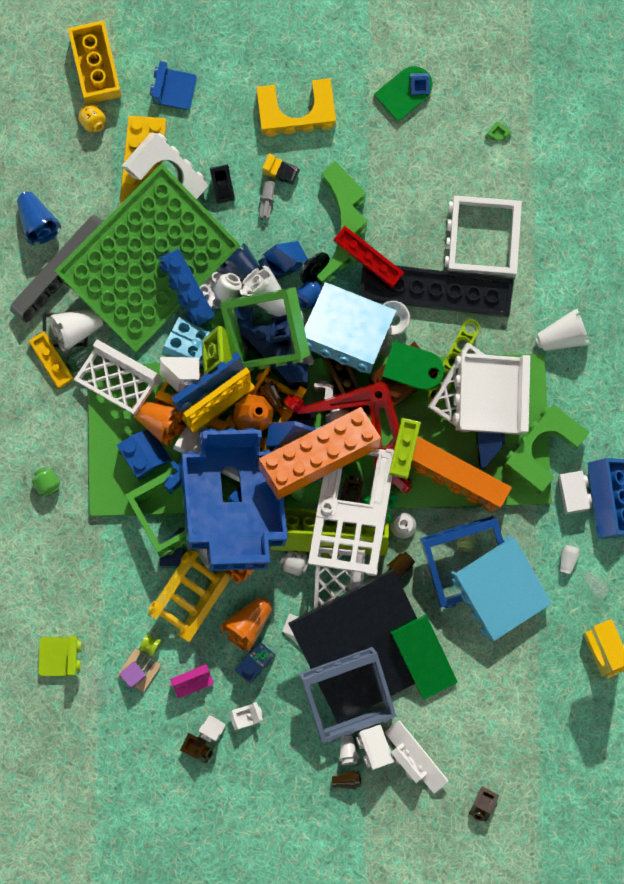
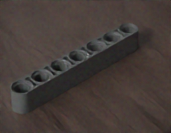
(47, 281)

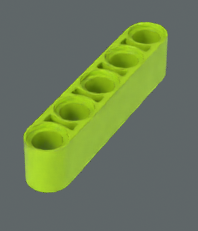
(463, 337)

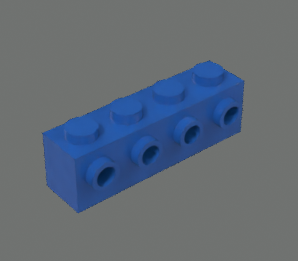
(186, 287)

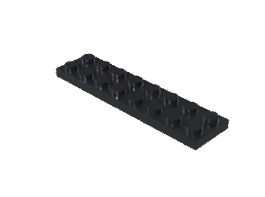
(442, 291)

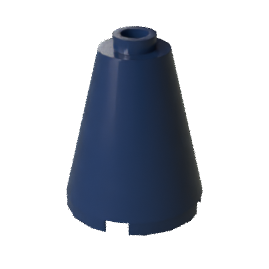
(240, 263)

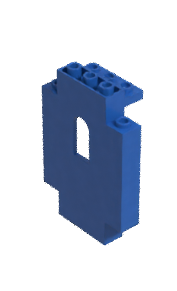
(232, 532)

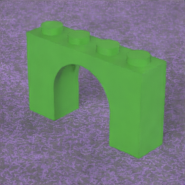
(554, 423)

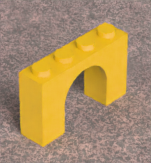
(275, 122)
(606, 648)

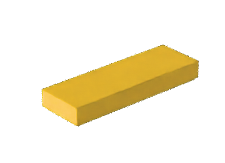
(51, 360)

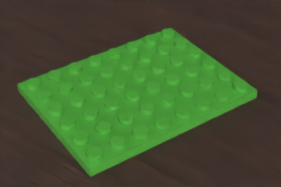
(119, 263)

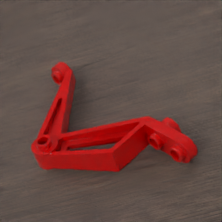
(361, 397)

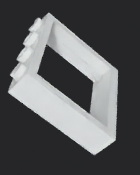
(506, 272)

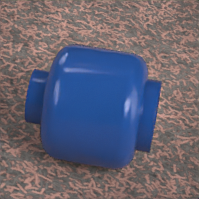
(308, 294)

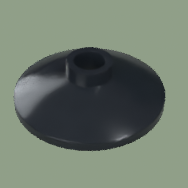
(314, 266)

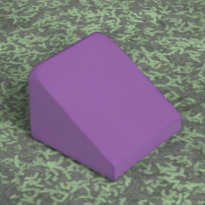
(132, 675)

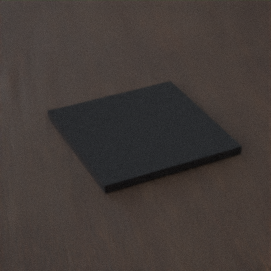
(353, 624)

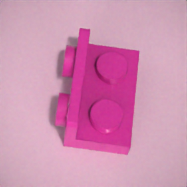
(192, 681)

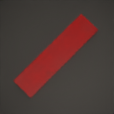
(368, 256)

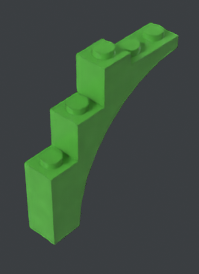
(347, 196)

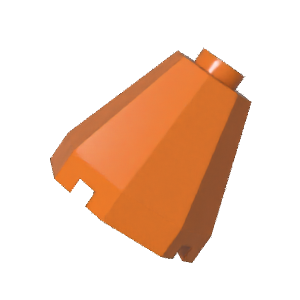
(245, 415)

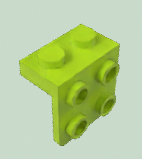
(59, 656)

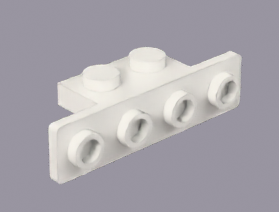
(414, 759)

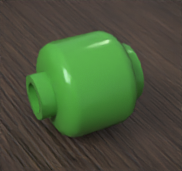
(45, 482)

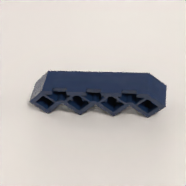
(259, 342)

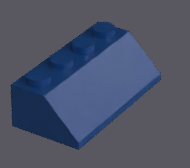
(608, 496)

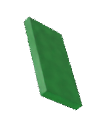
(424, 657)

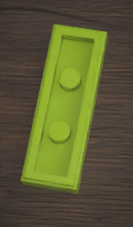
(404, 448)

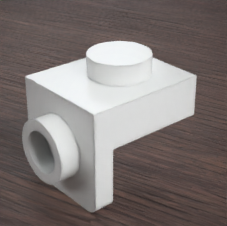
(326, 387)
(246, 716)
(211, 729)

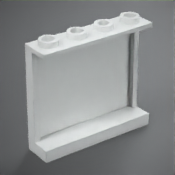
(492, 393)

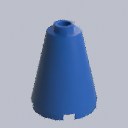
(36, 219)

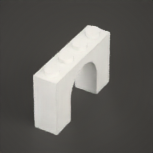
(156, 149)

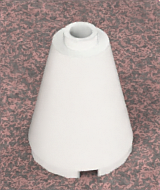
(260, 282)
(74, 326)
(563, 333)

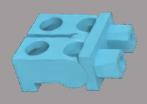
(185, 341)

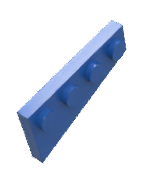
(207, 384)

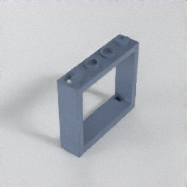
(338, 667)

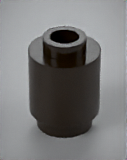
(401, 564)

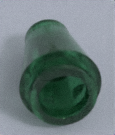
(76, 360)

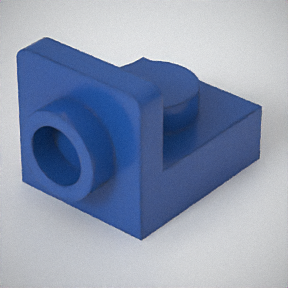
(173, 481)

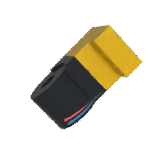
(280, 170)

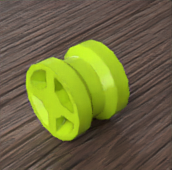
(150, 645)

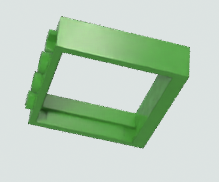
(294, 319)
(141, 494)

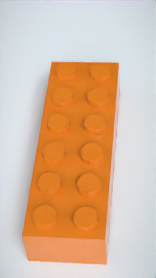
(319, 453)
(459, 476)

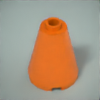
(247, 623)

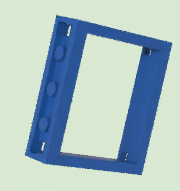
(449, 535)

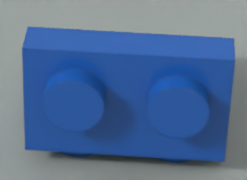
(173, 87)

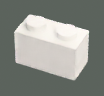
(574, 492)

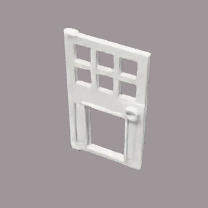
(355, 513)

